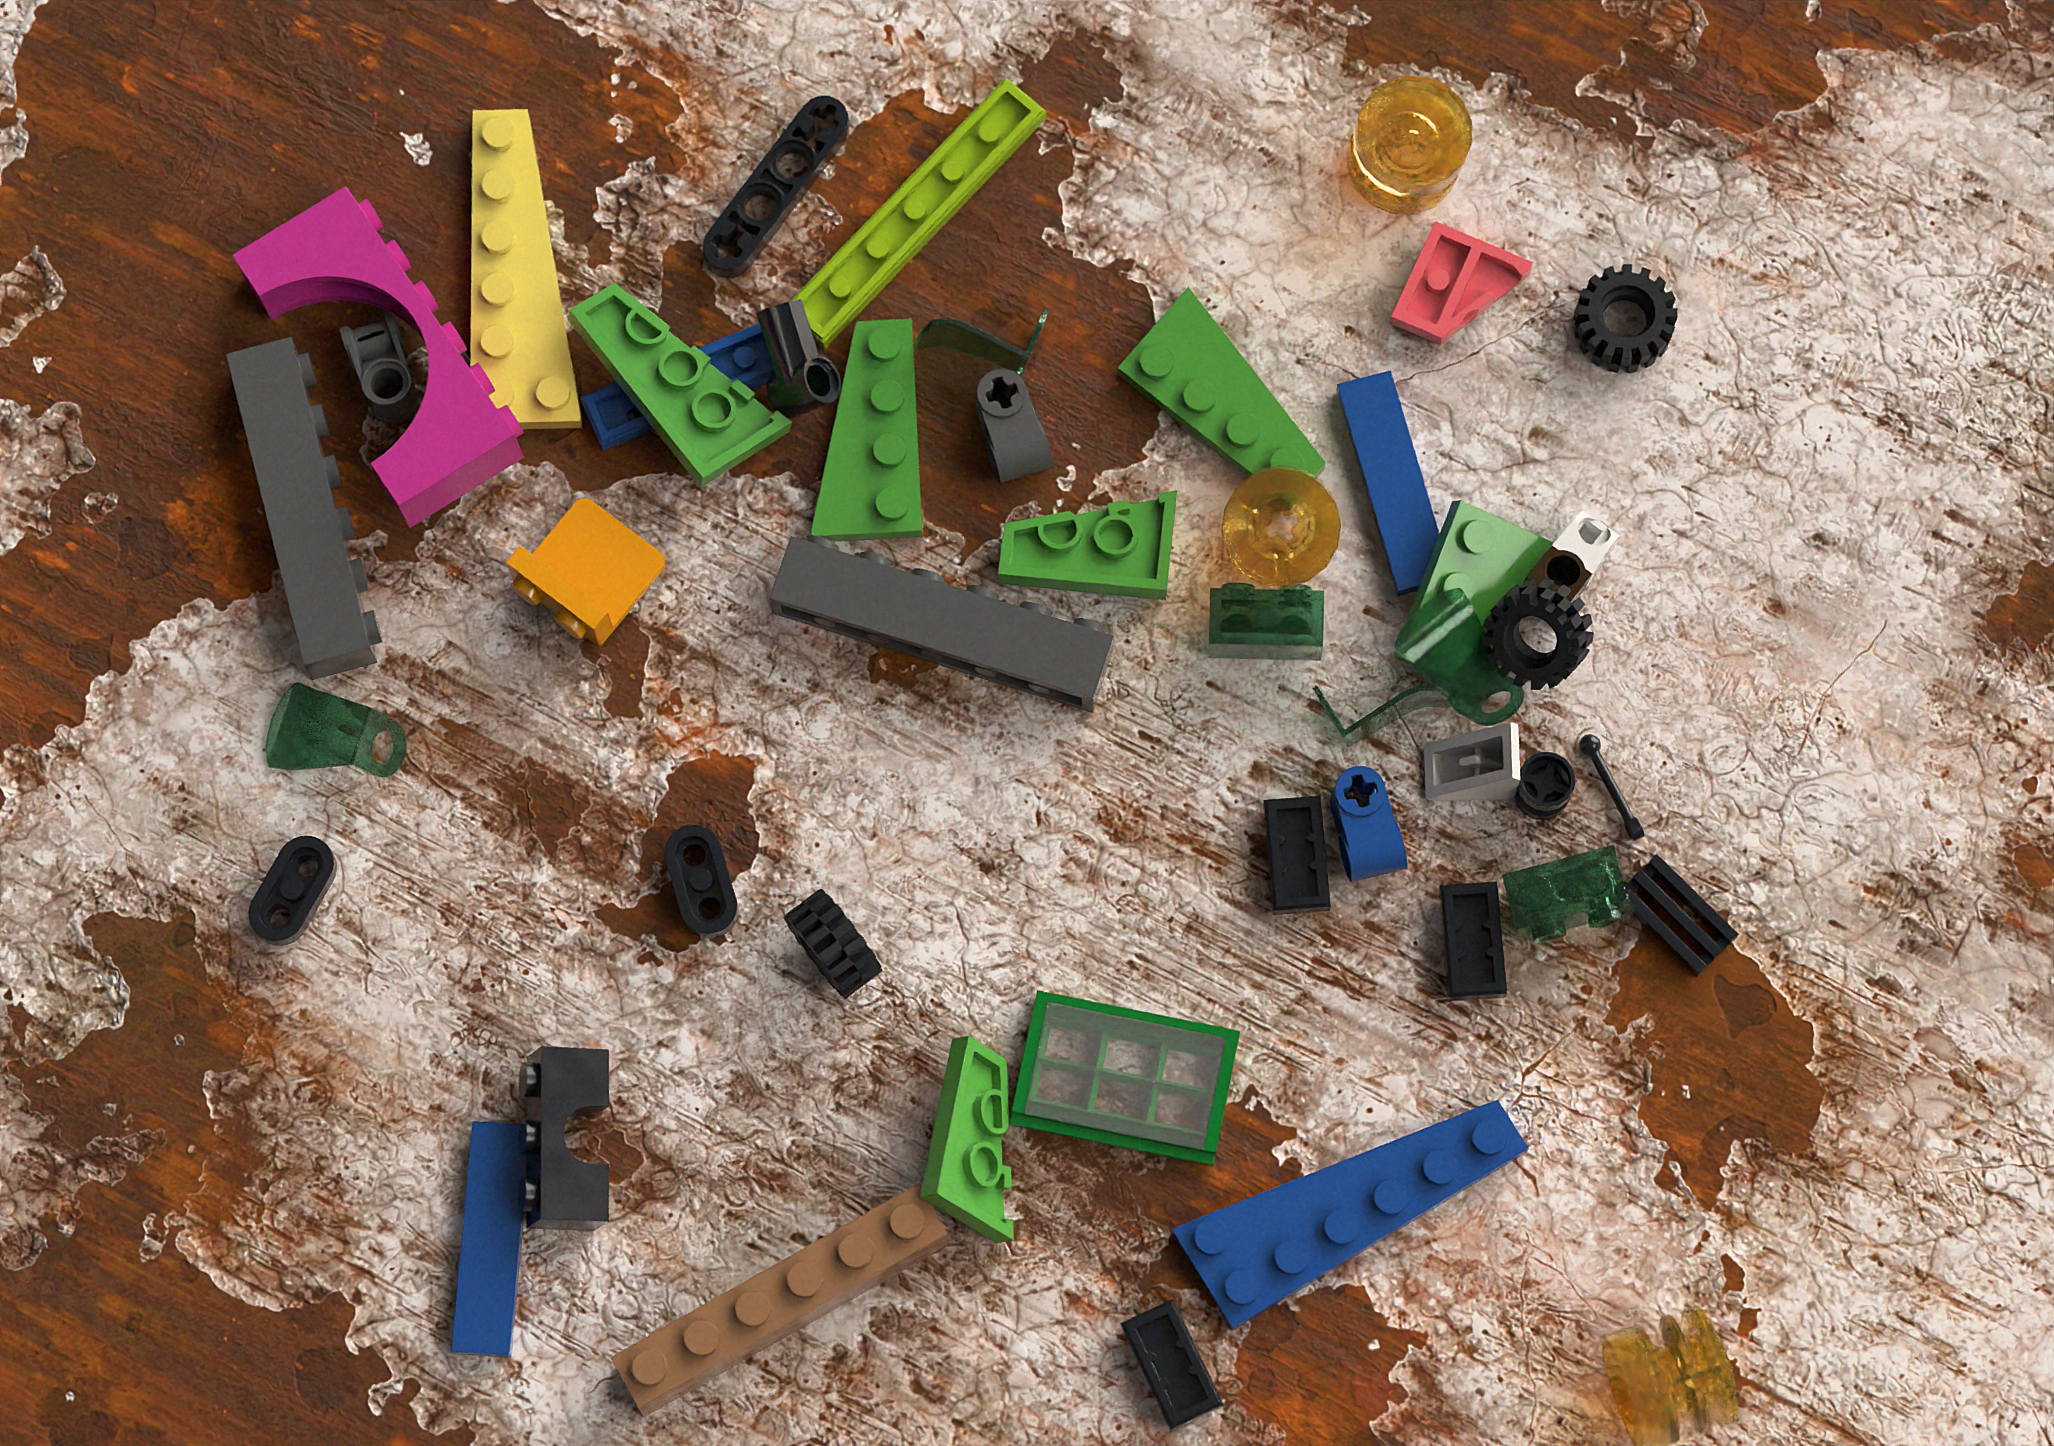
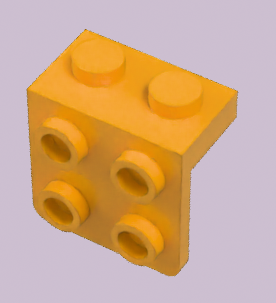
(587, 571)

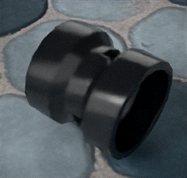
(1548, 775)

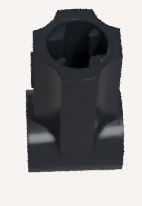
(801, 375)

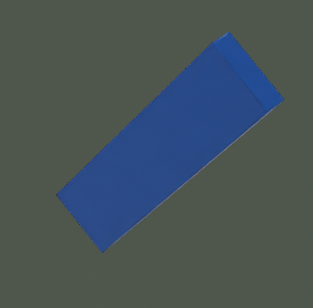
(736, 356)
(1390, 476)
(490, 1243)

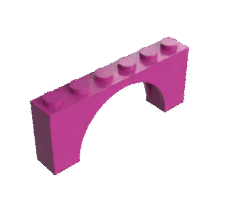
(458, 430)

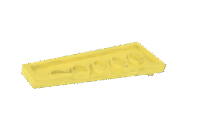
(514, 278)

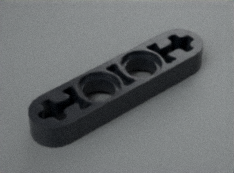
(769, 182)

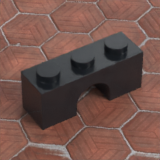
(558, 1186)

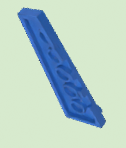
(1308, 1227)

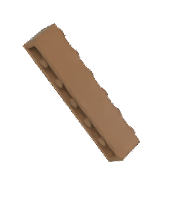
(780, 1300)

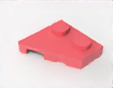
(1455, 283)

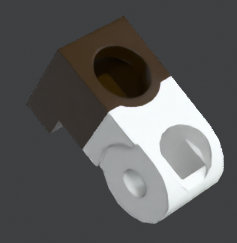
(1576, 555)

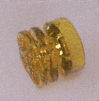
(1413, 115)
(1270, 557)
(1679, 1376)

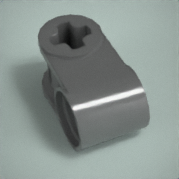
(379, 361)
(1011, 434)

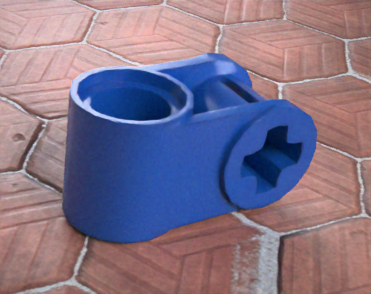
(1368, 834)

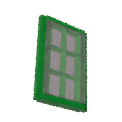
(1124, 1078)

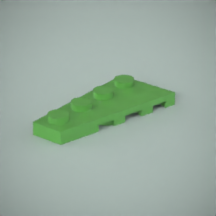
(1214, 393)
(684, 398)
(873, 452)

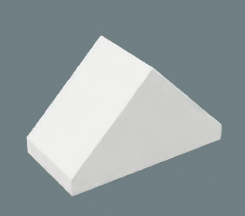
(1474, 765)

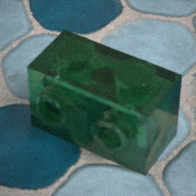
(1266, 622)
(1569, 894)

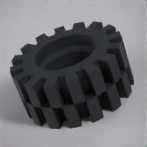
(1625, 287)
(1521, 658)
(833, 943)

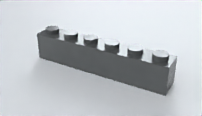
(303, 509)
(942, 622)

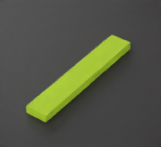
(918, 210)

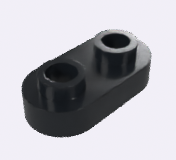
(701, 883)
(292, 892)

